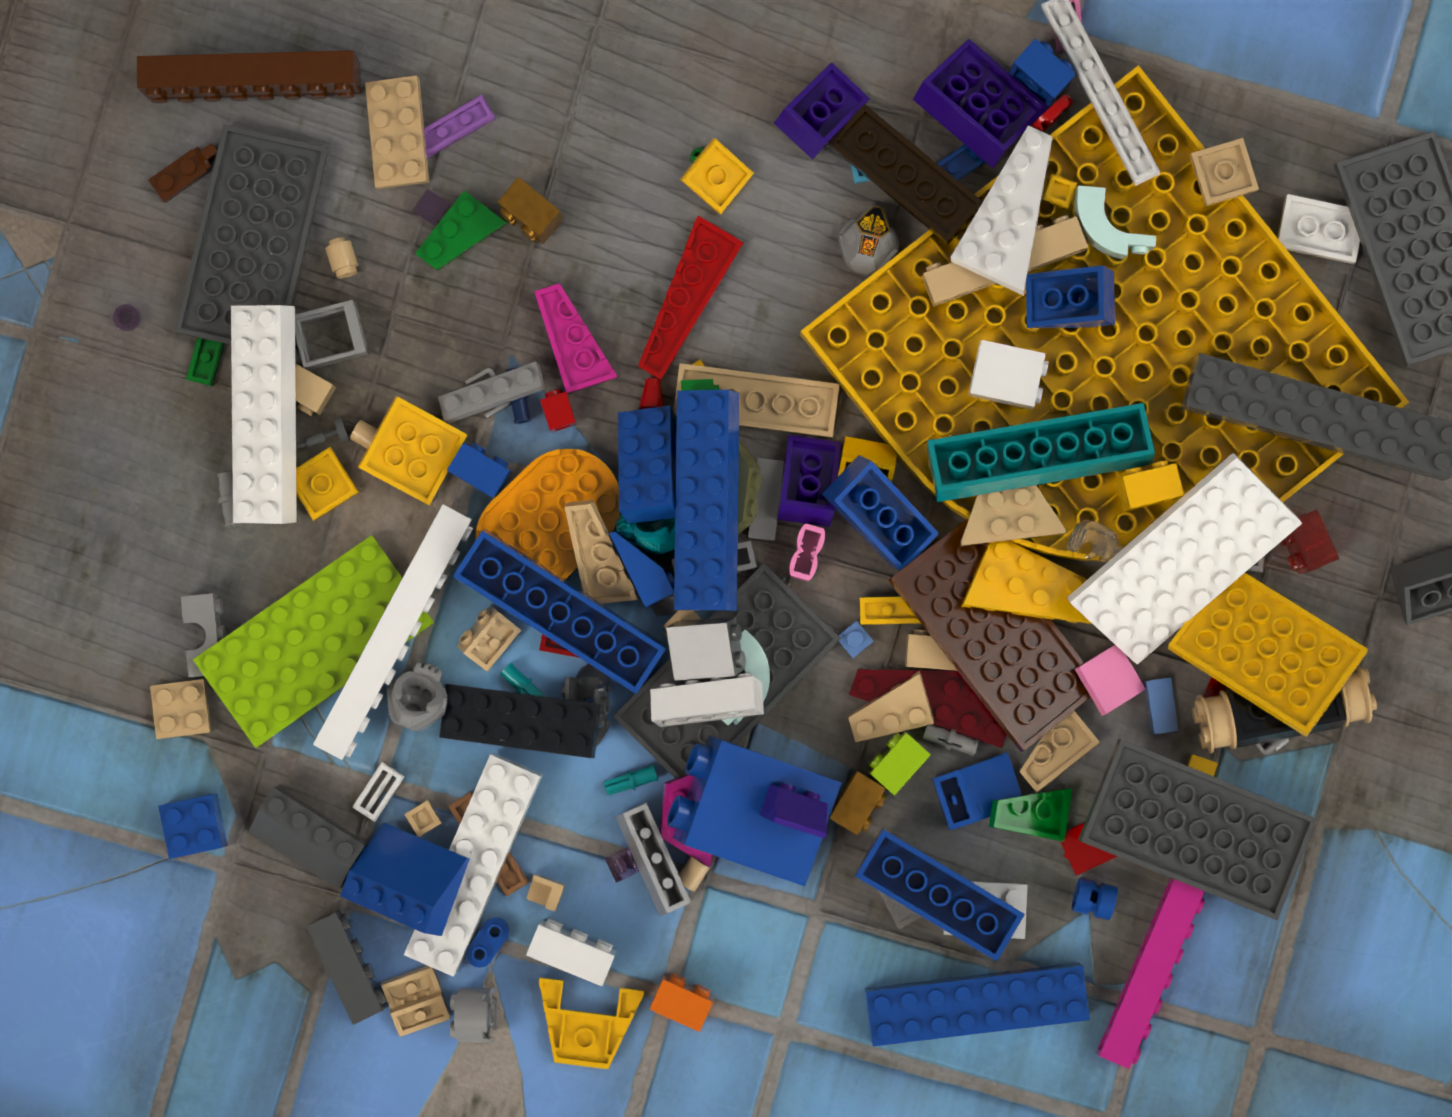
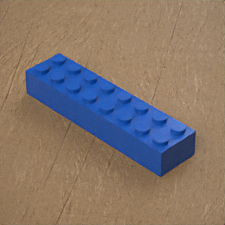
(706, 500)
(560, 611)
(977, 1004)

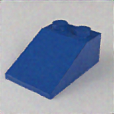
(1071, 298)
(646, 575)

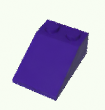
(821, 110)
(807, 472)

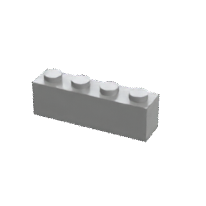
(653, 859)

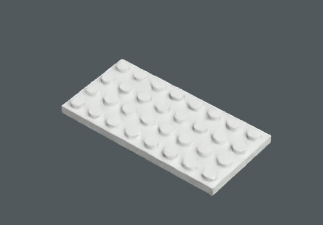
(1184, 559)

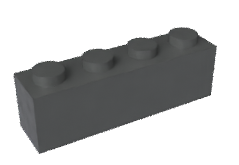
(346, 967)

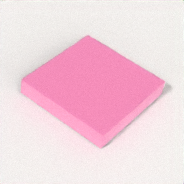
(1110, 679)

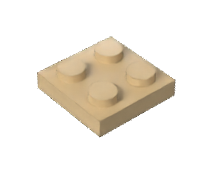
(1224, 172)
(180, 709)

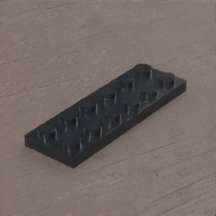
(521, 721)

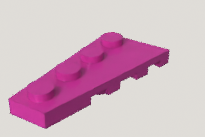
(574, 347)

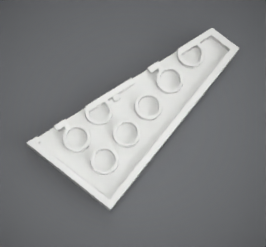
(1005, 225)

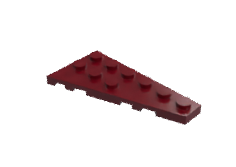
(949, 696)

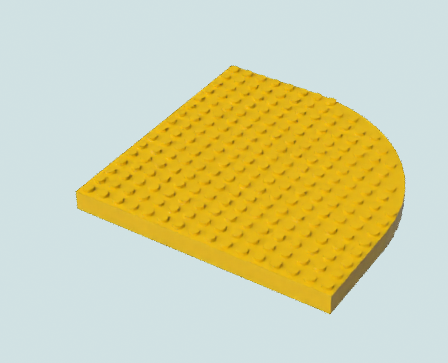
(1207, 288)

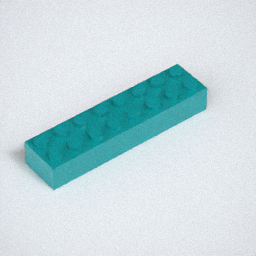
(1040, 452)

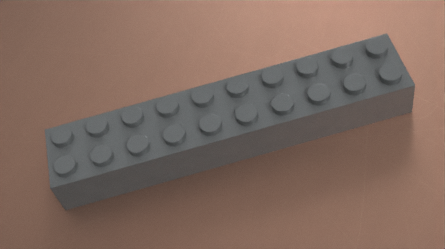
(1319, 416)

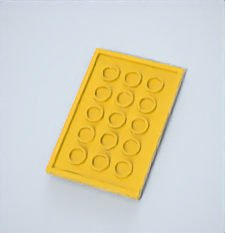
(1270, 652)

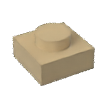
(423, 818)

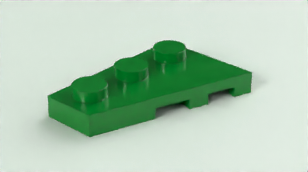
(459, 229)
(1033, 814)

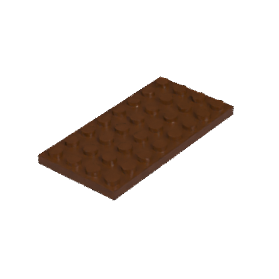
(1009, 660)

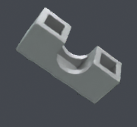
(205, 611)

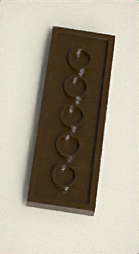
(906, 174)

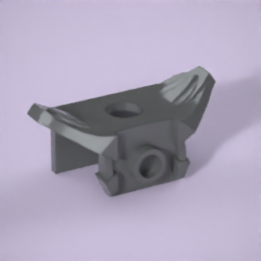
(594, 684)

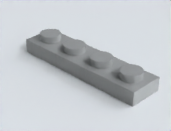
(491, 392)

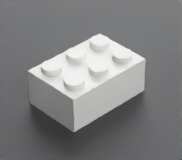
(572, 951)

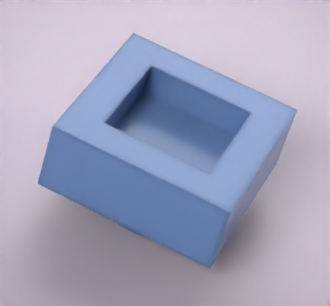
(855, 639)

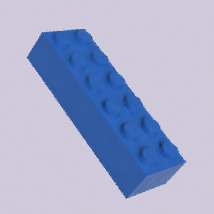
(939, 894)

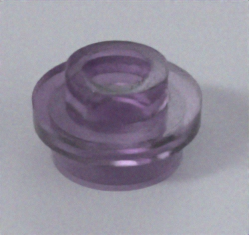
(119, 314)

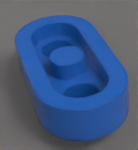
(487, 942)

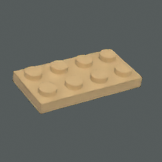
(397, 132)

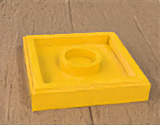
(716, 176)
(323, 484)

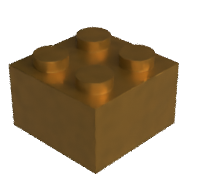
(529, 210)
(857, 803)

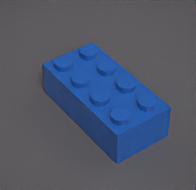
(647, 464)
(880, 513)

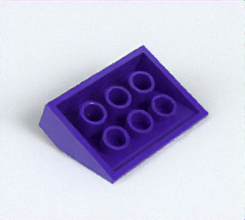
(979, 102)

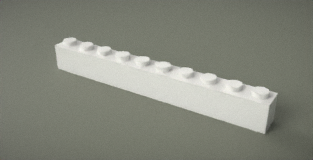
(392, 632)

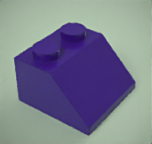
(796, 810)

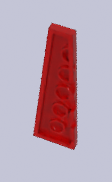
(696, 278)

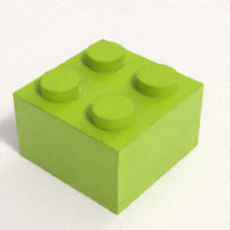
(898, 762)

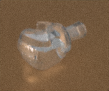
(1102, 539)

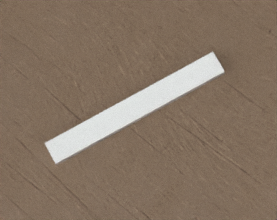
(1100, 90)

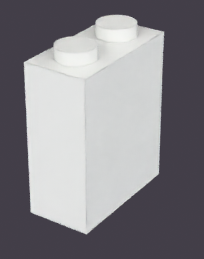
(1008, 374)

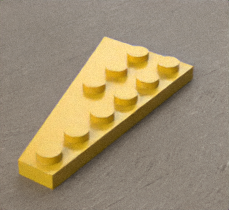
(1023, 584)

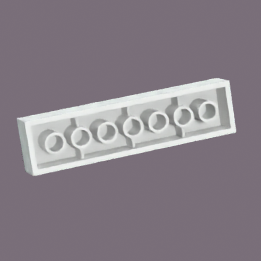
(263, 414)
(486, 839)

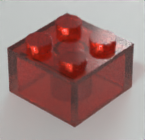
(1309, 544)

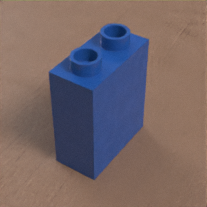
(726, 806)

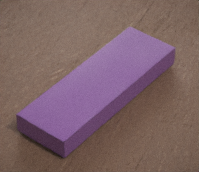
(457, 125)

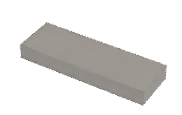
(768, 498)

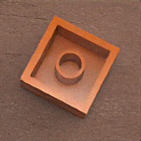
(682, 1002)

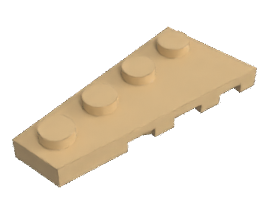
(597, 558)

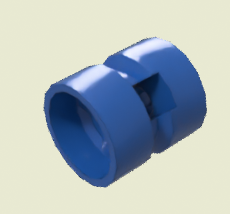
(1103, 902)

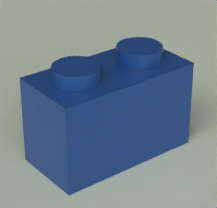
(479, 470)

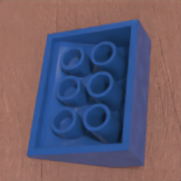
(406, 879)

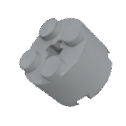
(474, 1015)

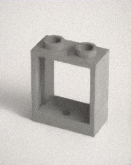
(356, 330)

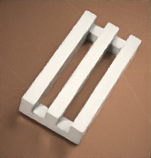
(366, 811)

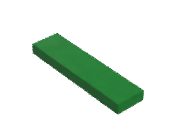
(205, 362)

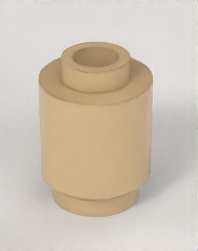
(342, 257)

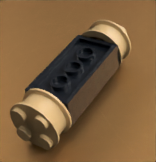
(1240, 723)

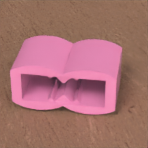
(808, 544)

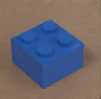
(1042, 72)
(193, 826)

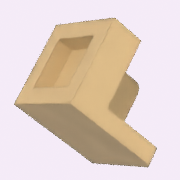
(545, 891)

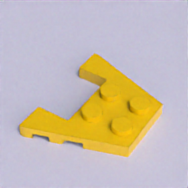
(585, 1036)

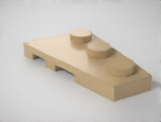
(895, 711)

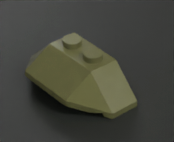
(748, 484)

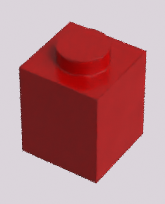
(558, 410)

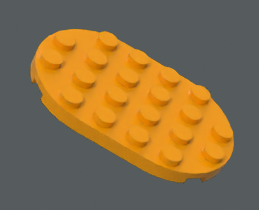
(532, 506)

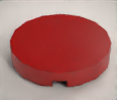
(1048, 118)

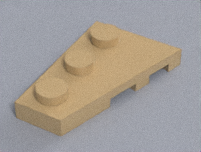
(1058, 751)

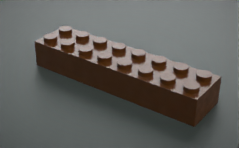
(249, 76)

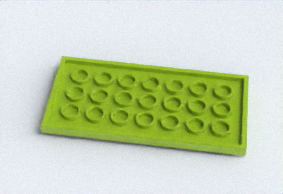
(303, 643)

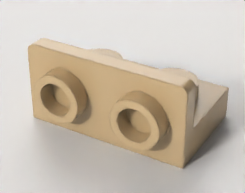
(488, 637)

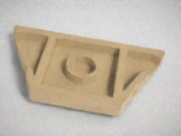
(1010, 516)

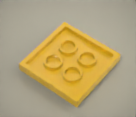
(412, 450)

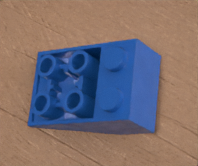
(970, 790)

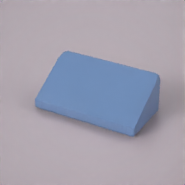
(1161, 706)

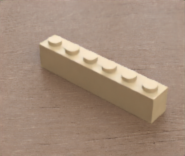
(1049, 246)

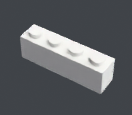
(707, 700)

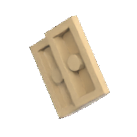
(415, 1000)

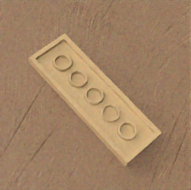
(773, 400)

